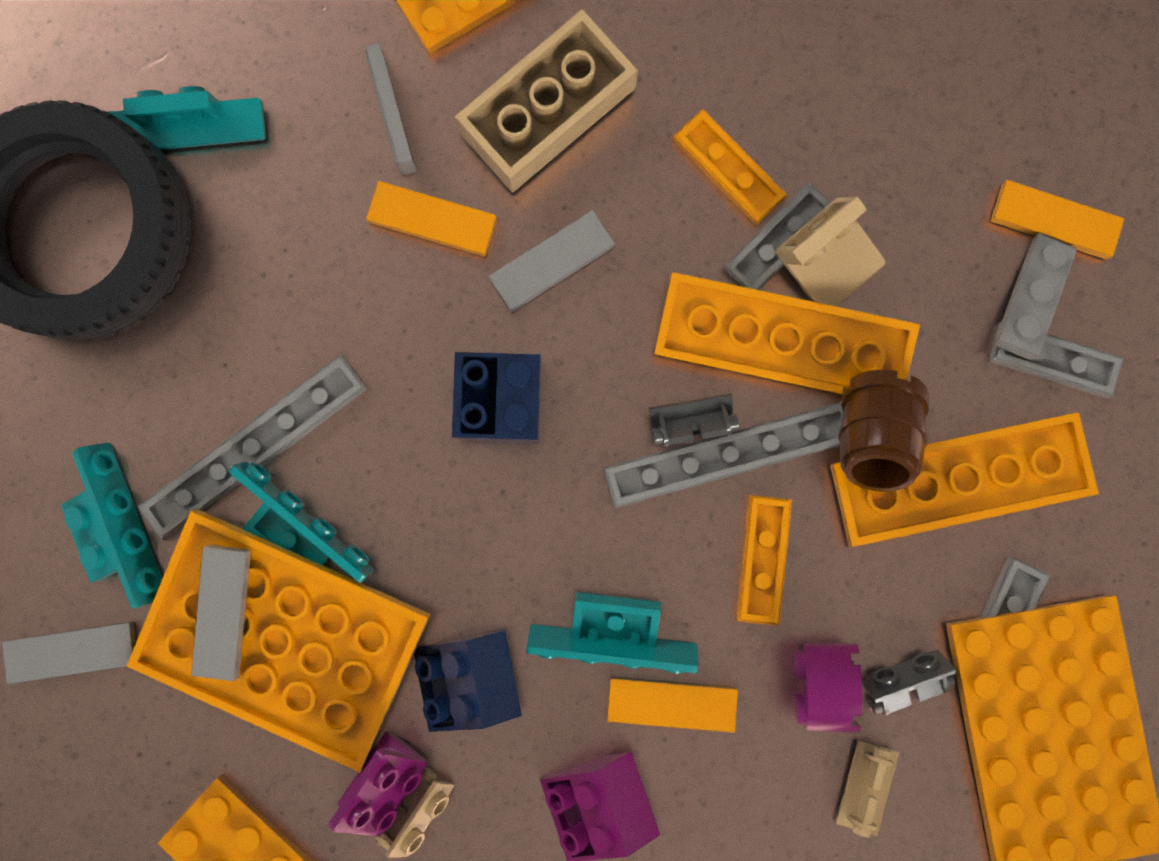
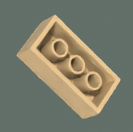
(547, 100)

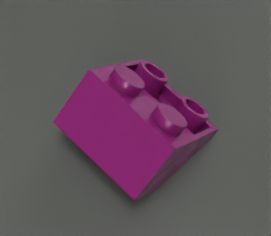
(600, 808)

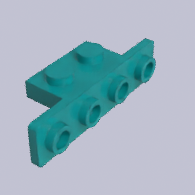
(192, 118)
(109, 527)
(291, 527)
(614, 633)

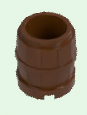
(883, 430)

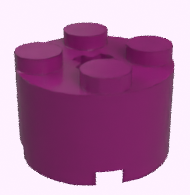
(829, 687)

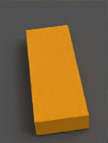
(729, 167)
(431, 218)
(1058, 218)
(764, 560)
(672, 704)

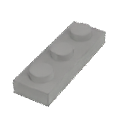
(1035, 297)

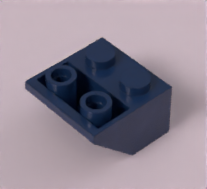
(497, 397)
(467, 682)

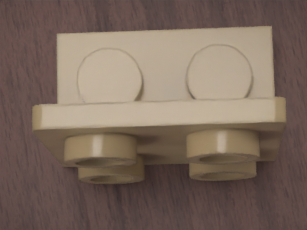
(831, 253)

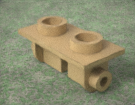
(867, 788)
(408, 828)

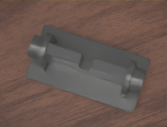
(682, 420)
(925, 673)

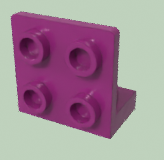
(379, 789)

